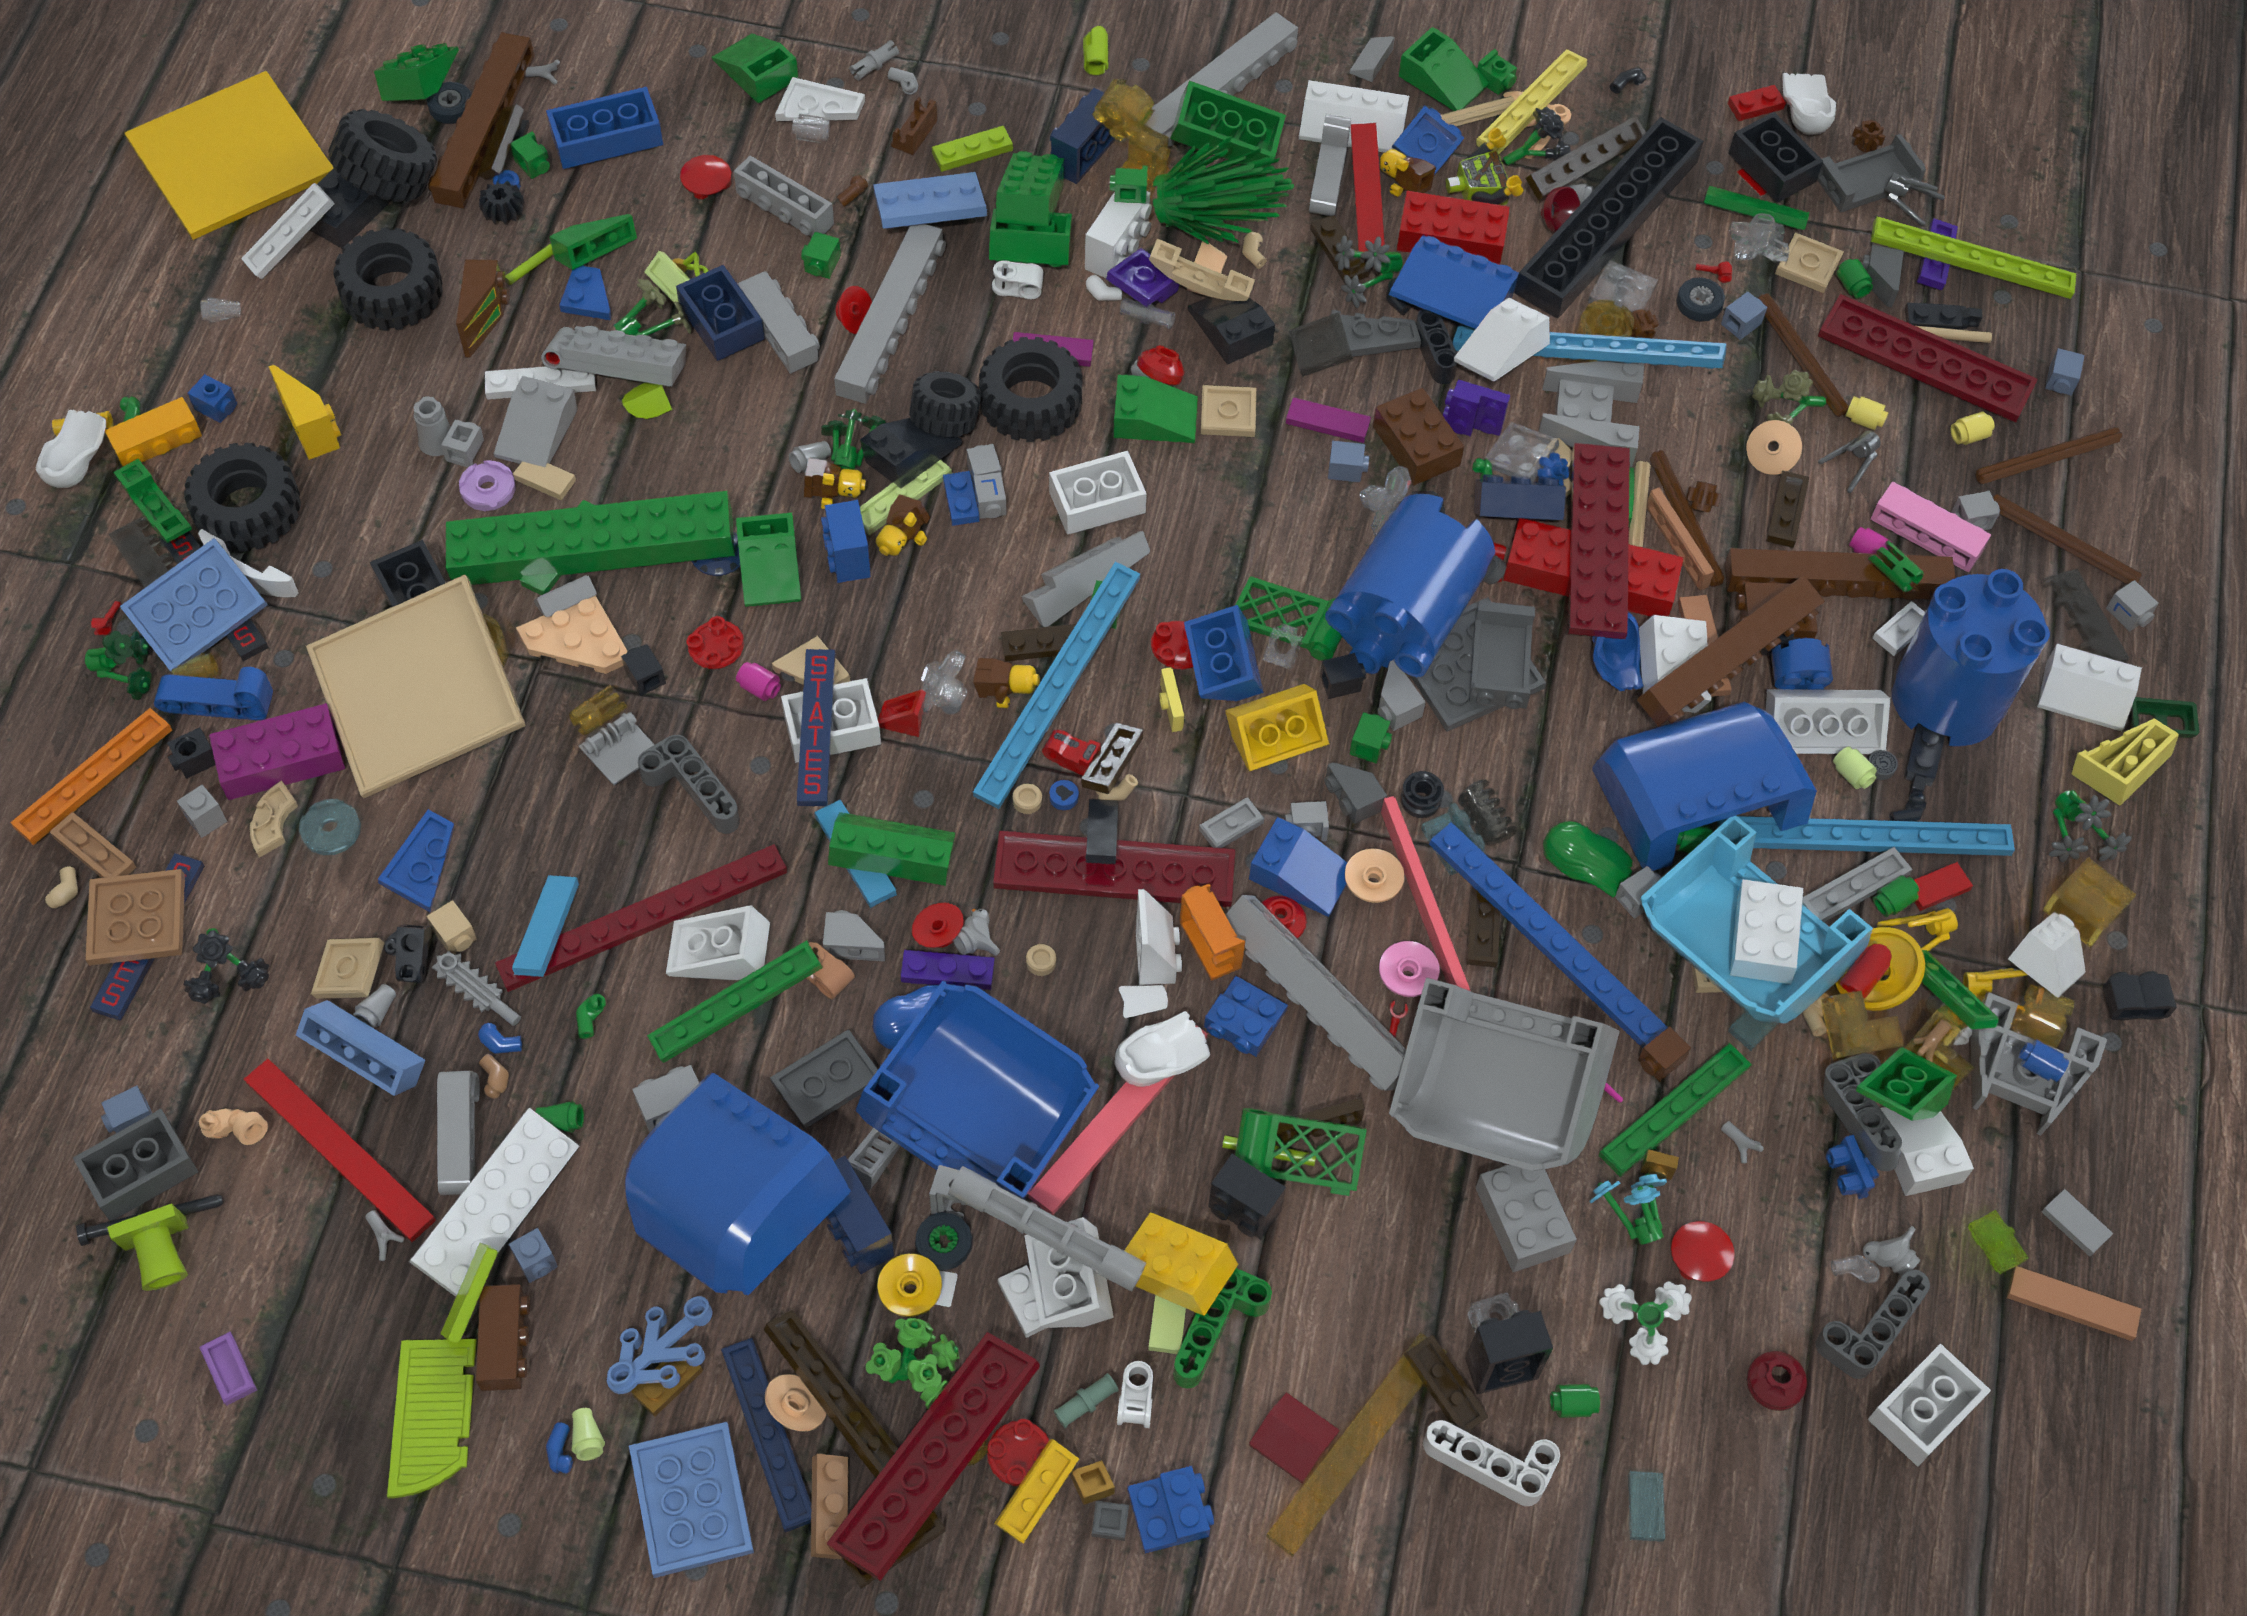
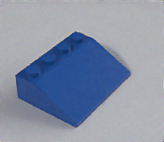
(1453, 282)

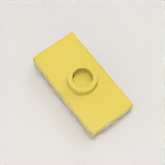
(1171, 700)

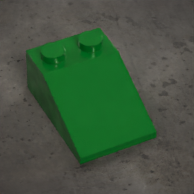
(1153, 411)
(1909, 1085)

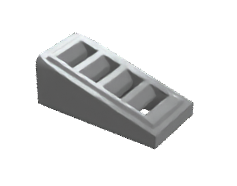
(866, 1170)

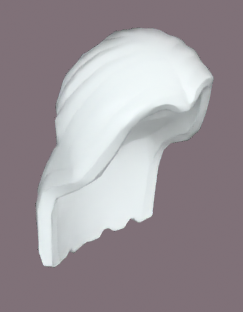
(1809, 102)
(68, 455)
(1161, 1051)

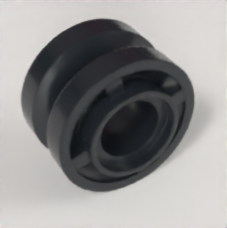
(1424, 783)

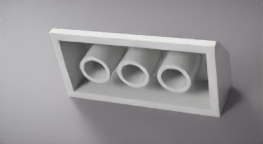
(1359, 104)
(1831, 719)

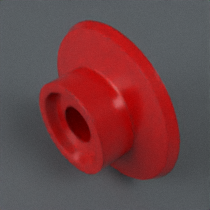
(853, 308)
(1295, 916)
(937, 925)

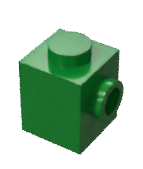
(821, 255)
(1371, 737)

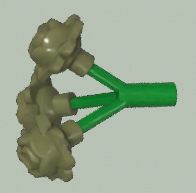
(1794, 388)

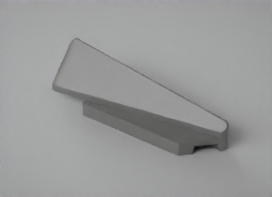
(1076, 578)

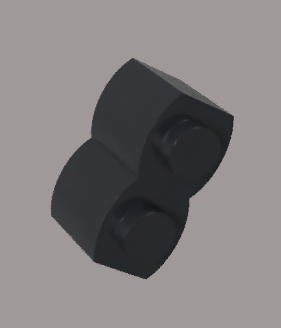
(2139, 996)

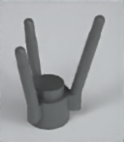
(1899, 185)
(1862, 447)

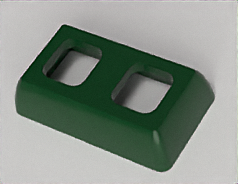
(2162, 708)

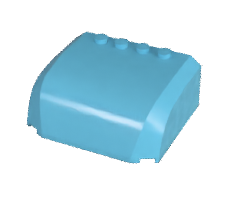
(1697, 913)

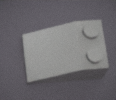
(535, 422)

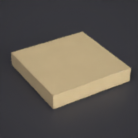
(1810, 263)
(1228, 411)
(347, 968)

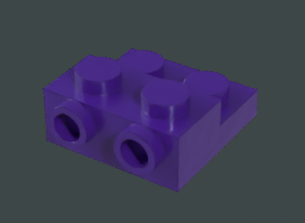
(1142, 279)
(1475, 408)

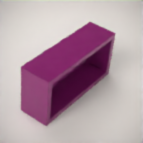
(277, 750)

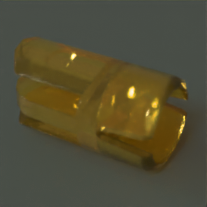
(591, 716)

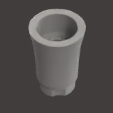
(431, 425)

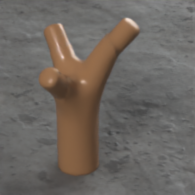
(1932, 1039)

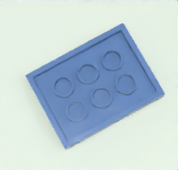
(929, 200)
(193, 605)
(690, 1499)

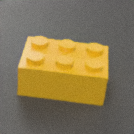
(1181, 1263)

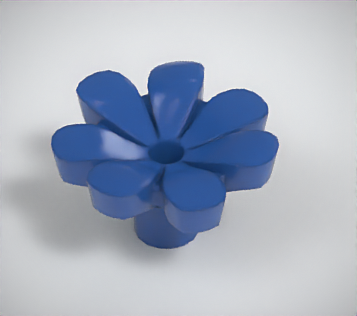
(1554, 467)

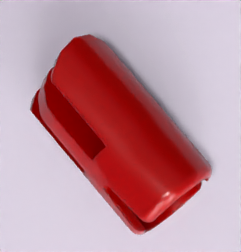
(1867, 969)

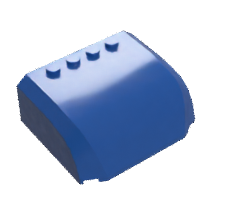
(1700, 775)
(978, 1090)
(729, 1187)

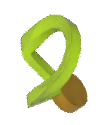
(685, 264)

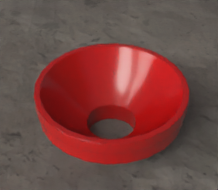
(1161, 365)

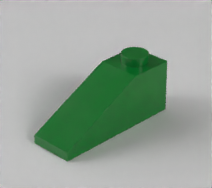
(590, 240)

